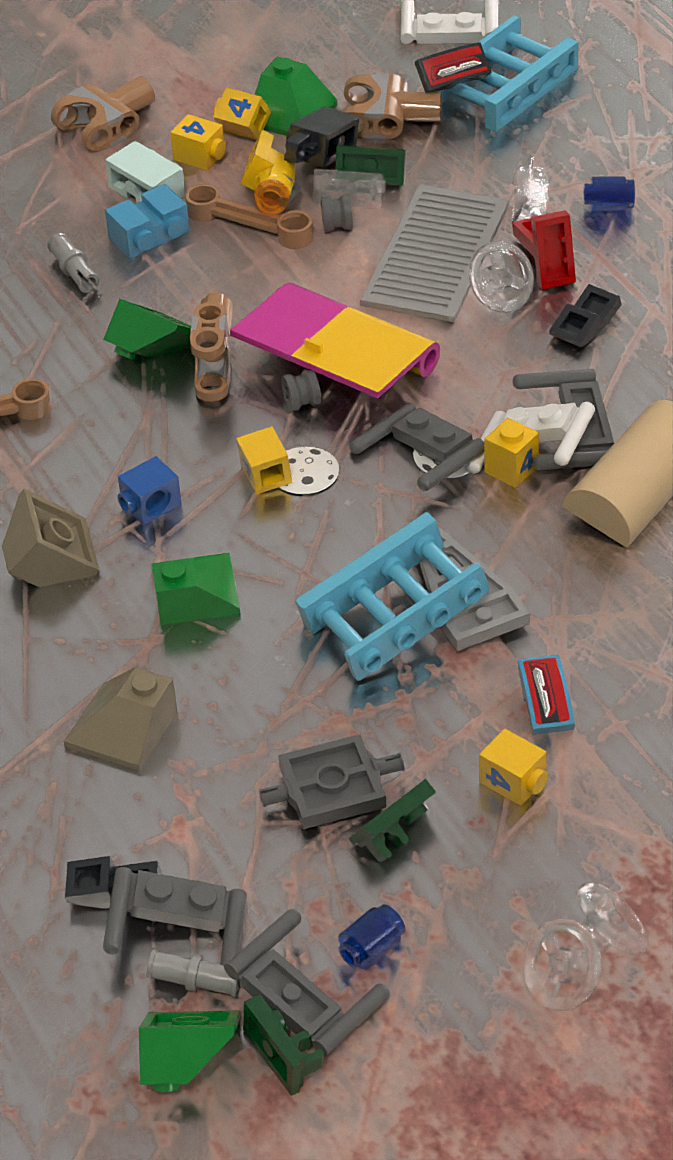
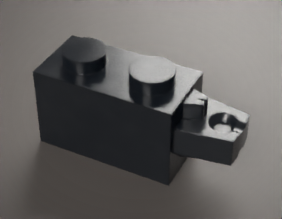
(318, 134)

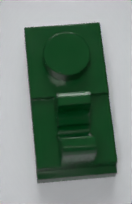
(373, 160)
(386, 823)
(282, 1053)

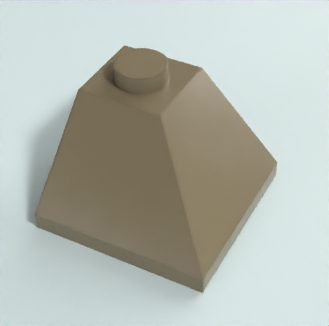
(47, 543)
(126, 718)

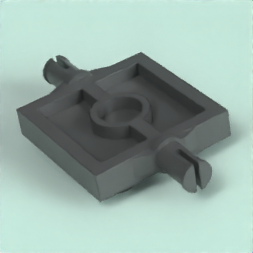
(332, 781)

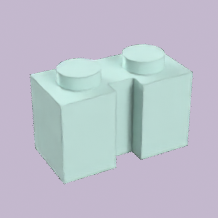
(140, 169)

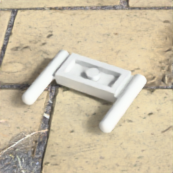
(447, 28)
(552, 422)

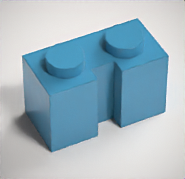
(148, 223)

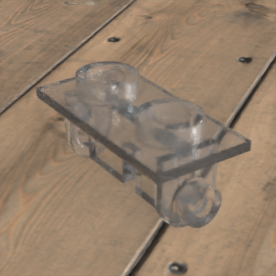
(363, 188)
(530, 192)

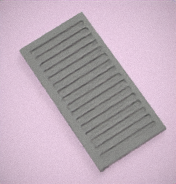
(431, 253)

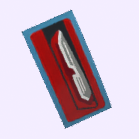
(546, 694)

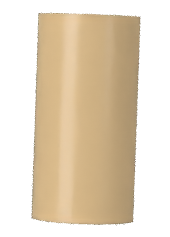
(630, 479)

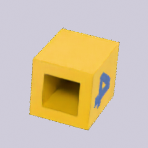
(241, 113)
(198, 142)
(511, 452)
(264, 460)
(513, 767)

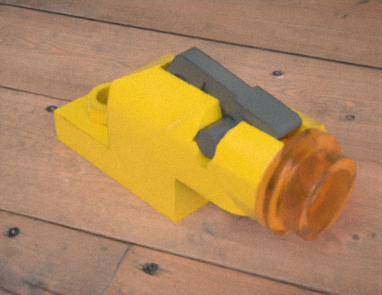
(270, 176)

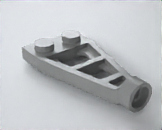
(489, 617)

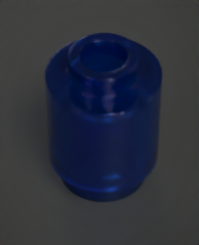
(609, 193)
(371, 937)

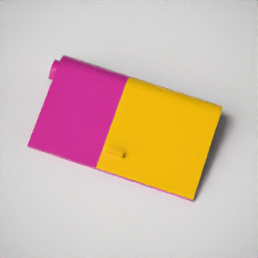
(336, 340)

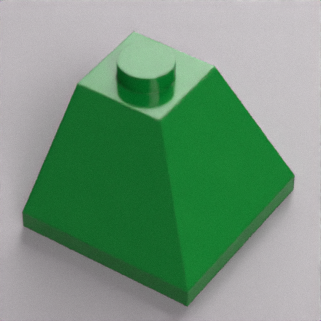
(291, 93)
(145, 331)
(195, 589)
(181, 1044)

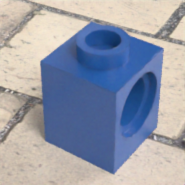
(149, 490)

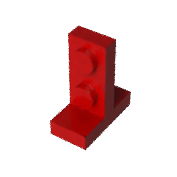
(551, 244)

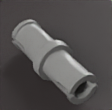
(73, 262)
(191, 972)

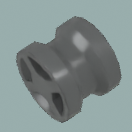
(336, 213)
(301, 390)

